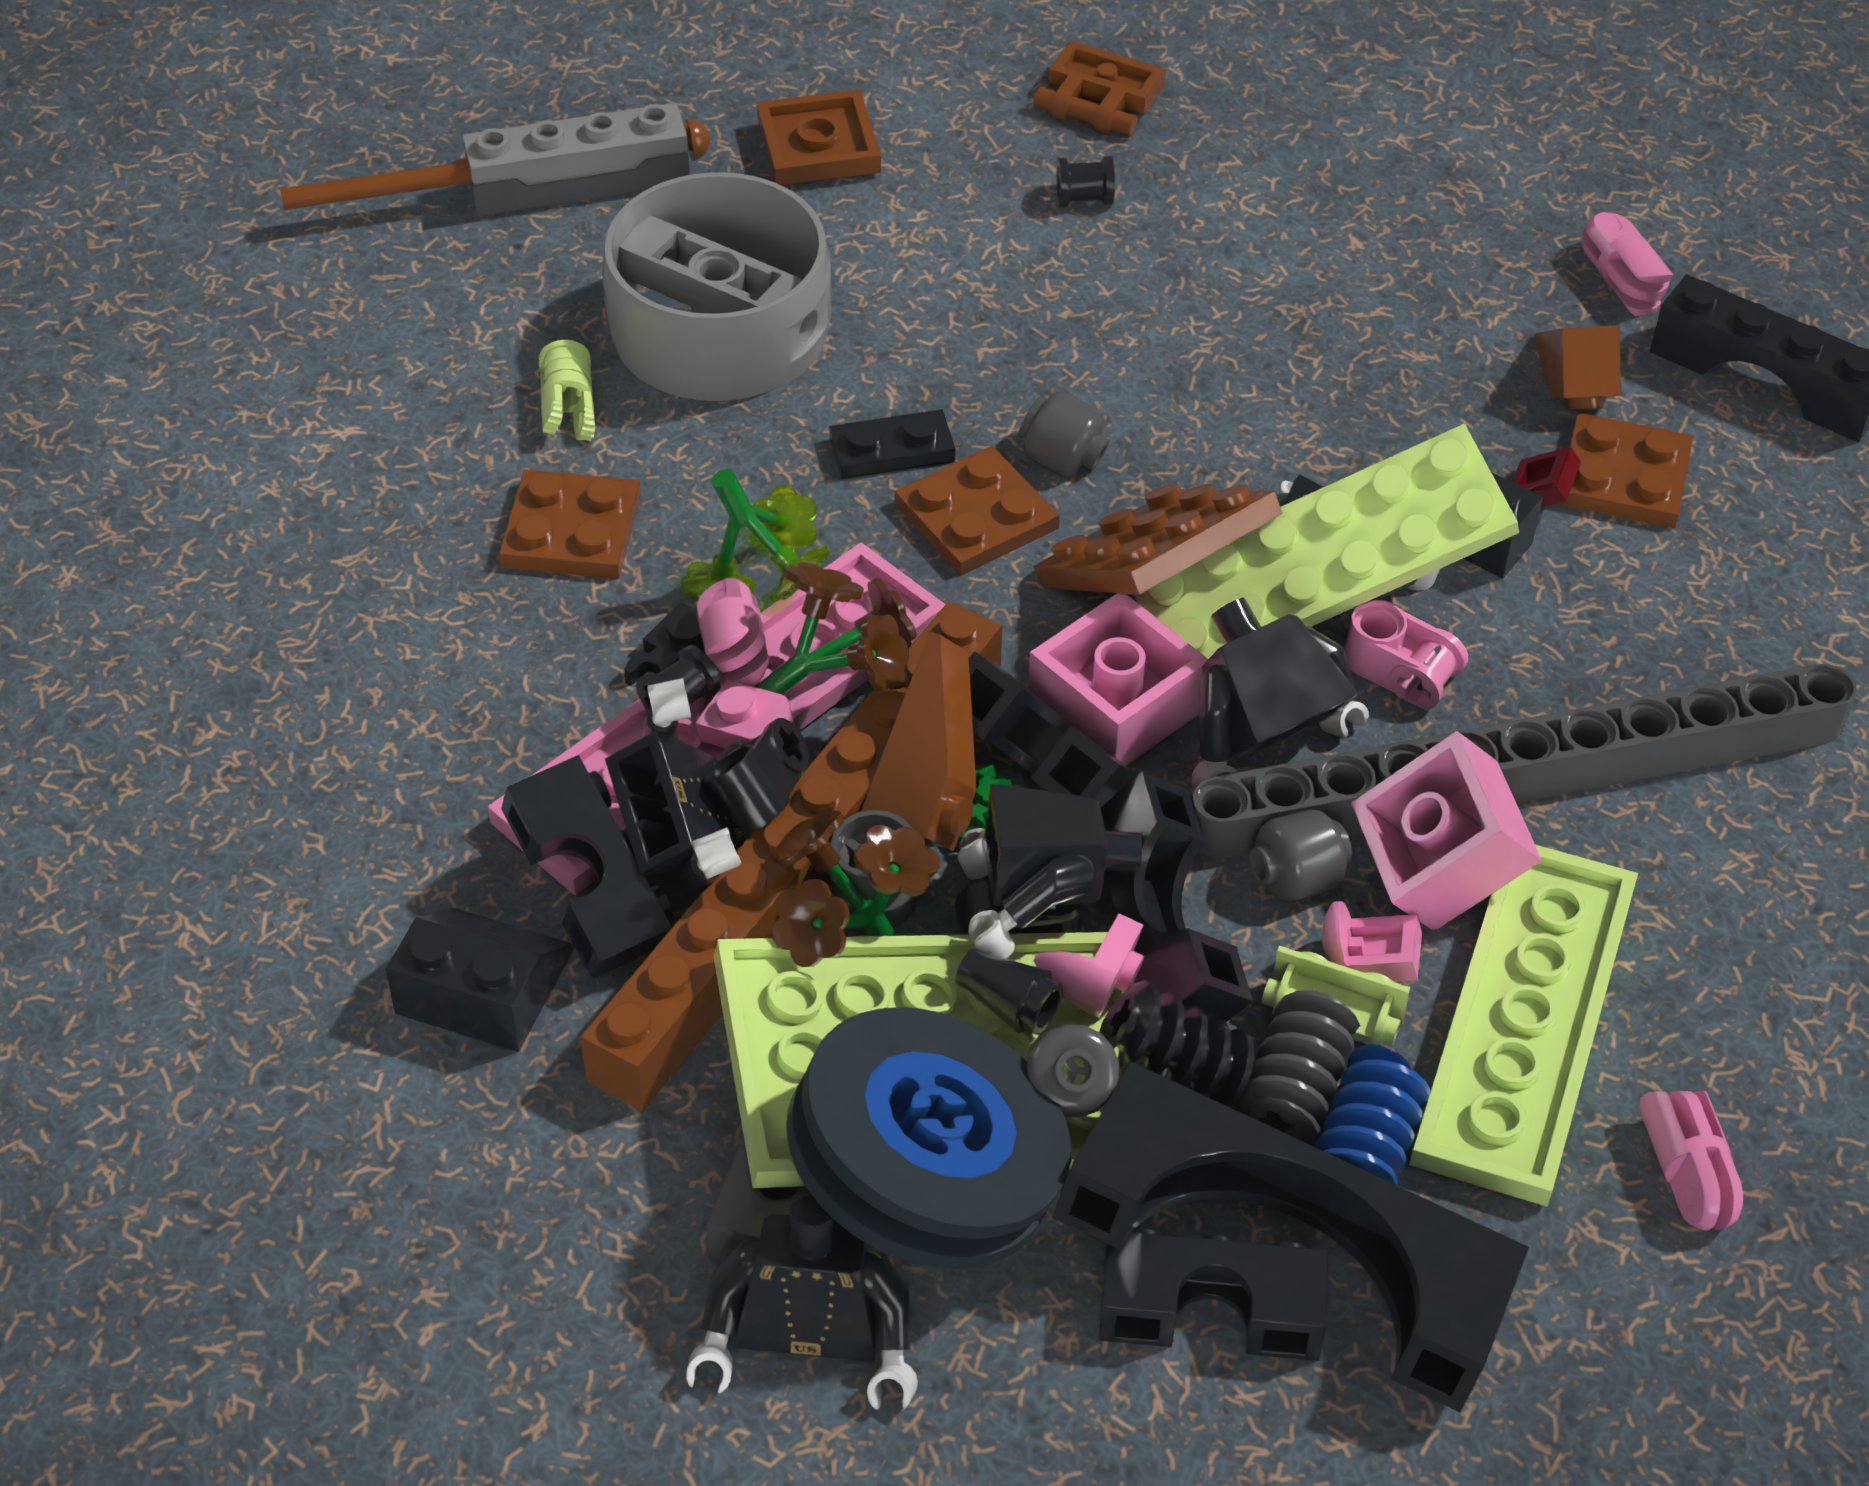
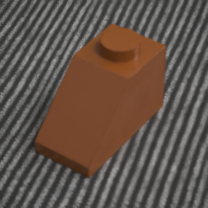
(1581, 364)

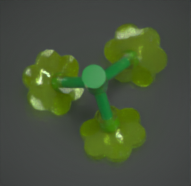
(776, 524)

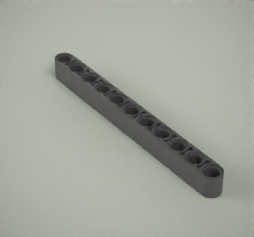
(1553, 750)

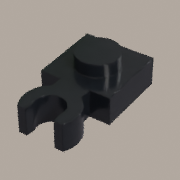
(664, 642)

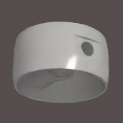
(745, 263)

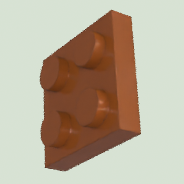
(818, 137)
(1629, 470)
(976, 510)
(570, 524)

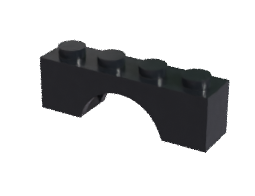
(1712, 326)
(1176, 958)

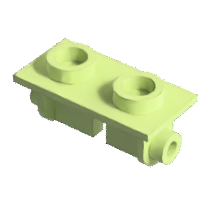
(1369, 995)

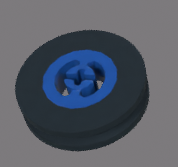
(927, 1138)

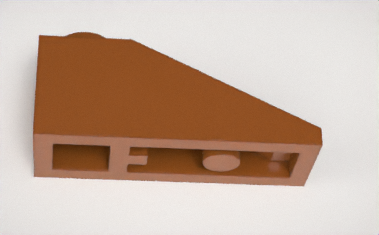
(930, 751)

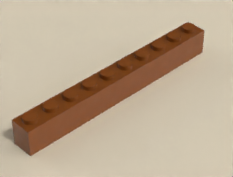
(676, 991)

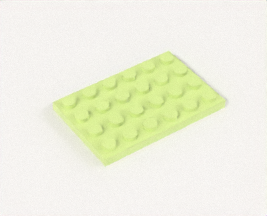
(784, 1010)

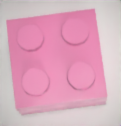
(1119, 677)
(1445, 831)

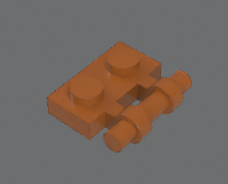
(1103, 77)

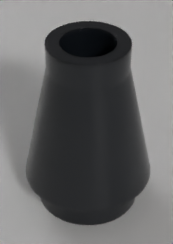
(1013, 990)

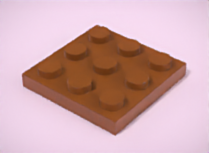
(1157, 539)

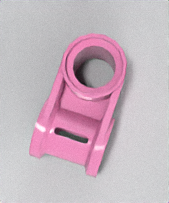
(1400, 653)

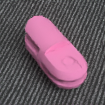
(1626, 262)
(733, 631)
(1694, 1157)

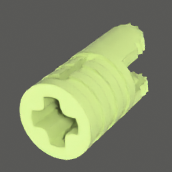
(567, 387)

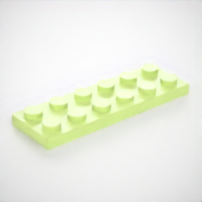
(1345, 542)
(1525, 1027)

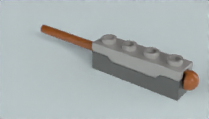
(543, 162)

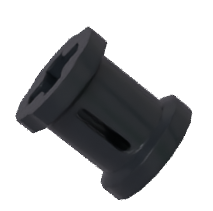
(1085, 181)
(695, 668)

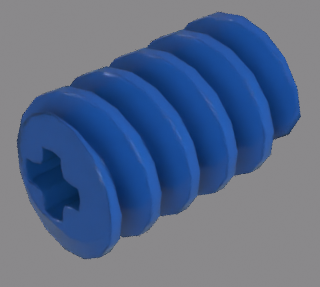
(1375, 1112)

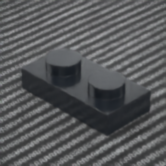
(892, 444)

